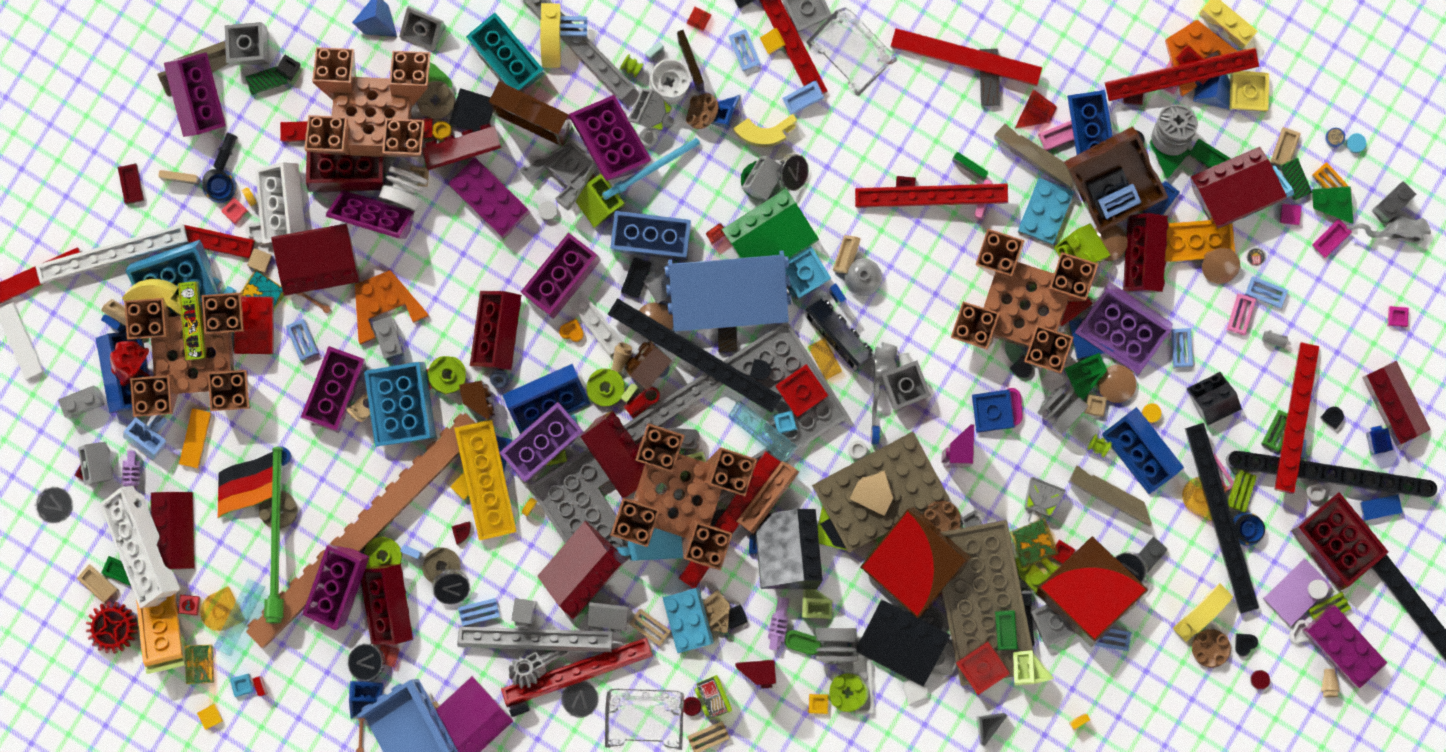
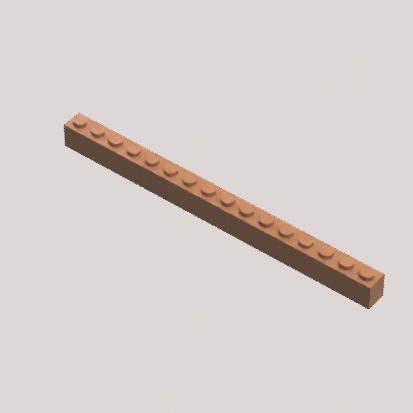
(369, 525)

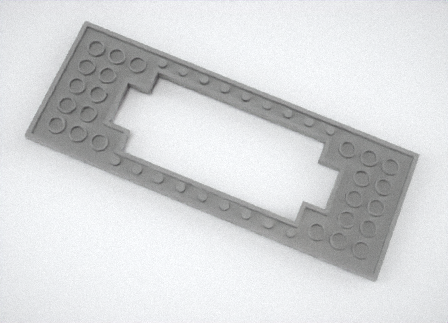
(572, 490)

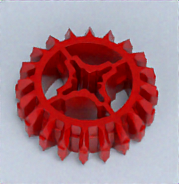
(116, 634)

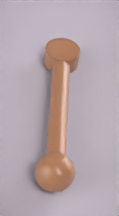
(326, 309)
(360, 748)

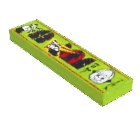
(192, 320)

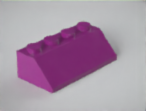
(194, 94)
(960, 451)
(335, 586)

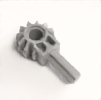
(534, 665)

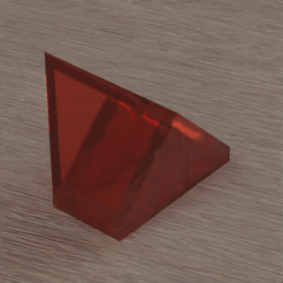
(1036, 111)

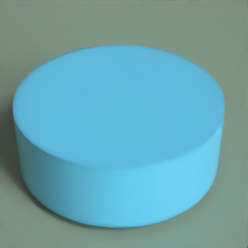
(1356, 143)

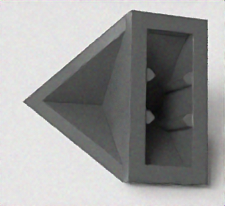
(988, 726)

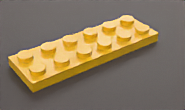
(485, 479)

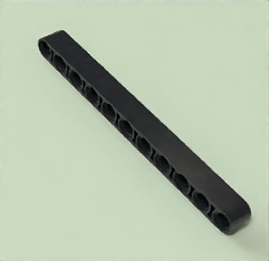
(1340, 475)

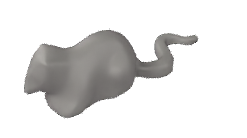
(1399, 229)
(883, 362)

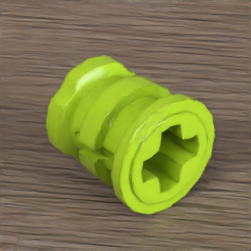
(631, 66)
(1099, 445)

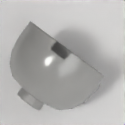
(863, 277)

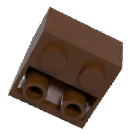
(647, 364)
(476, 396)

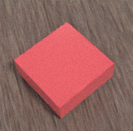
(234, 210)

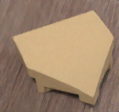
(873, 492)
(717, 611)

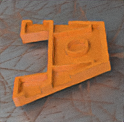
(1201, 40)
(380, 296)

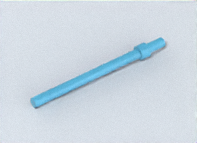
(621, 186)

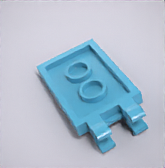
(661, 546)

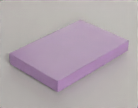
(1291, 596)

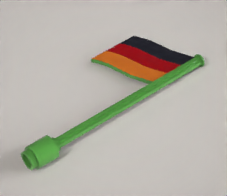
(247, 486)

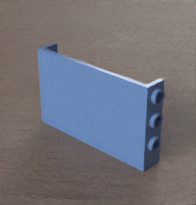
(728, 292)
(407, 721)

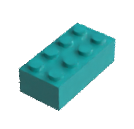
(505, 53)

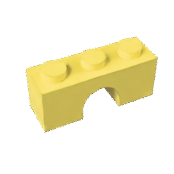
(1238, 29)

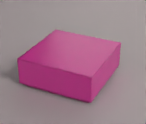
(1290, 214)
(1398, 316)

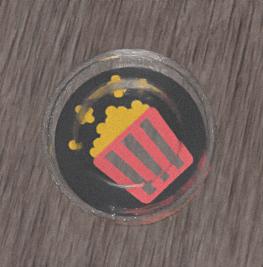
(1256, 256)

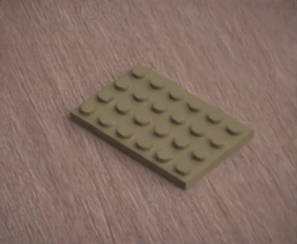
(909, 477)

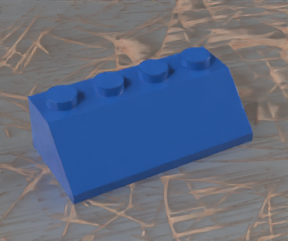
(1089, 119)
(117, 396)
(537, 397)
(1143, 450)

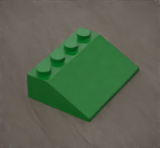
(770, 229)

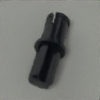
(225, 151)

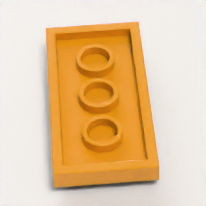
(1194, 239)
(160, 632)

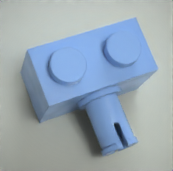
(146, 437)

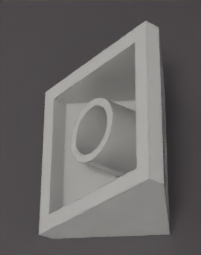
(421, 28)

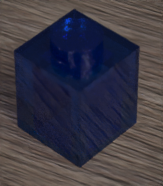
(1379, 440)

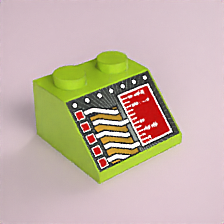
(713, 697)

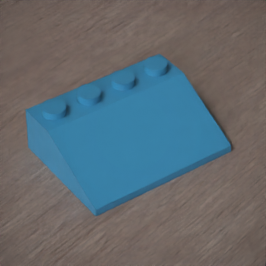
(176, 266)
(400, 404)

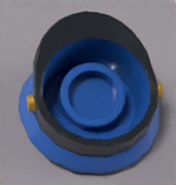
(218, 185)
(1248, 528)

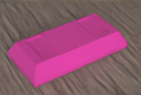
(1331, 238)

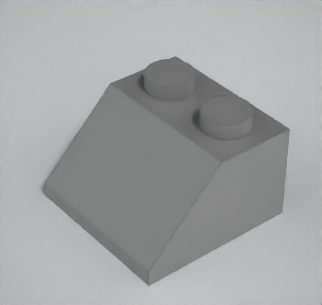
(247, 44)
(905, 385)
(607, 616)

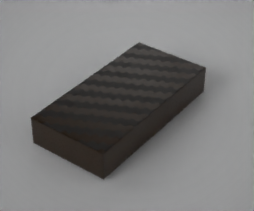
(727, 339)

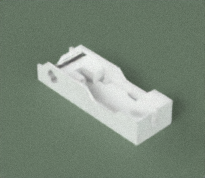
(137, 546)

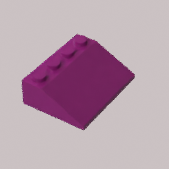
(610, 138)
(371, 214)
(473, 717)

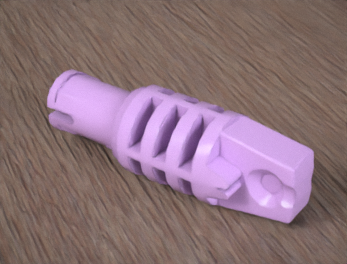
(131, 470)
(778, 624)

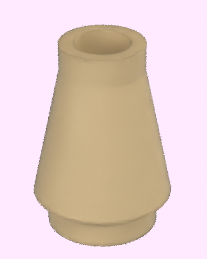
(621, 356)
(1330, 684)

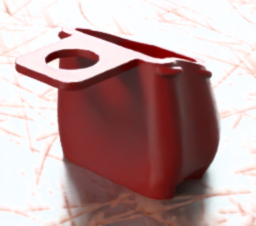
(127, 360)

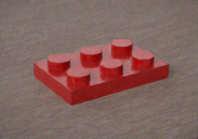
(258, 326)

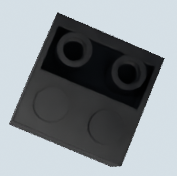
(1214, 398)

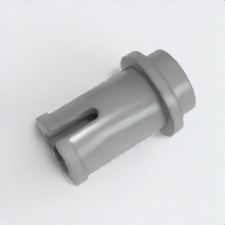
(1275, 339)

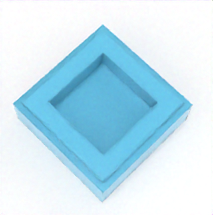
(785, 422)
(241, 685)

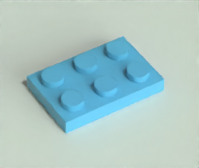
(1045, 211)
(688, 620)

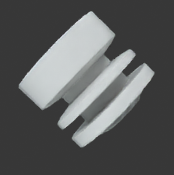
(673, 72)
(403, 188)

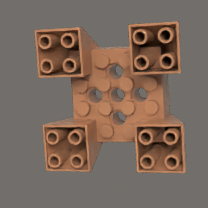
(352, 95)
(1001, 258)
(215, 375)
(650, 509)

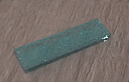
(762, 431)
(239, 616)

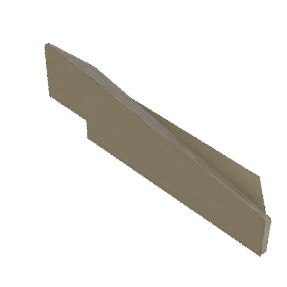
(217, 60)
(1034, 155)
(1110, 495)

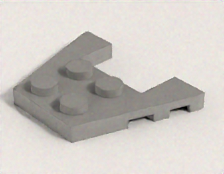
(570, 166)

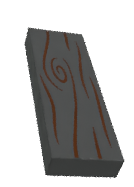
(989, 85)

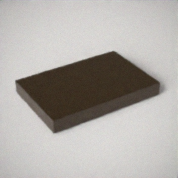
(690, 60)

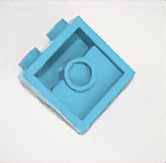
(806, 273)

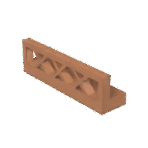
(767, 497)

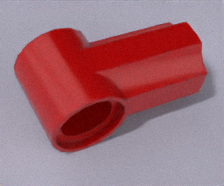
(641, 403)

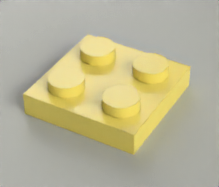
(1249, 91)

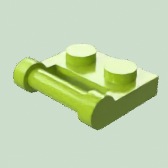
(1033, 575)

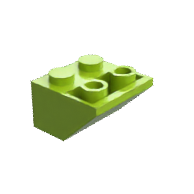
(593, 203)
(1084, 244)

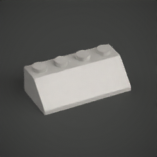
(279, 200)

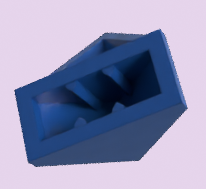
(375, 19)
(1214, 92)
(725, 112)
(362, 694)

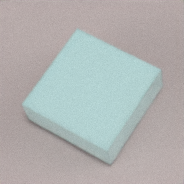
(654, 51)

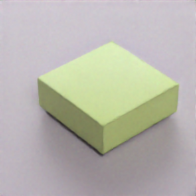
(629, 393)

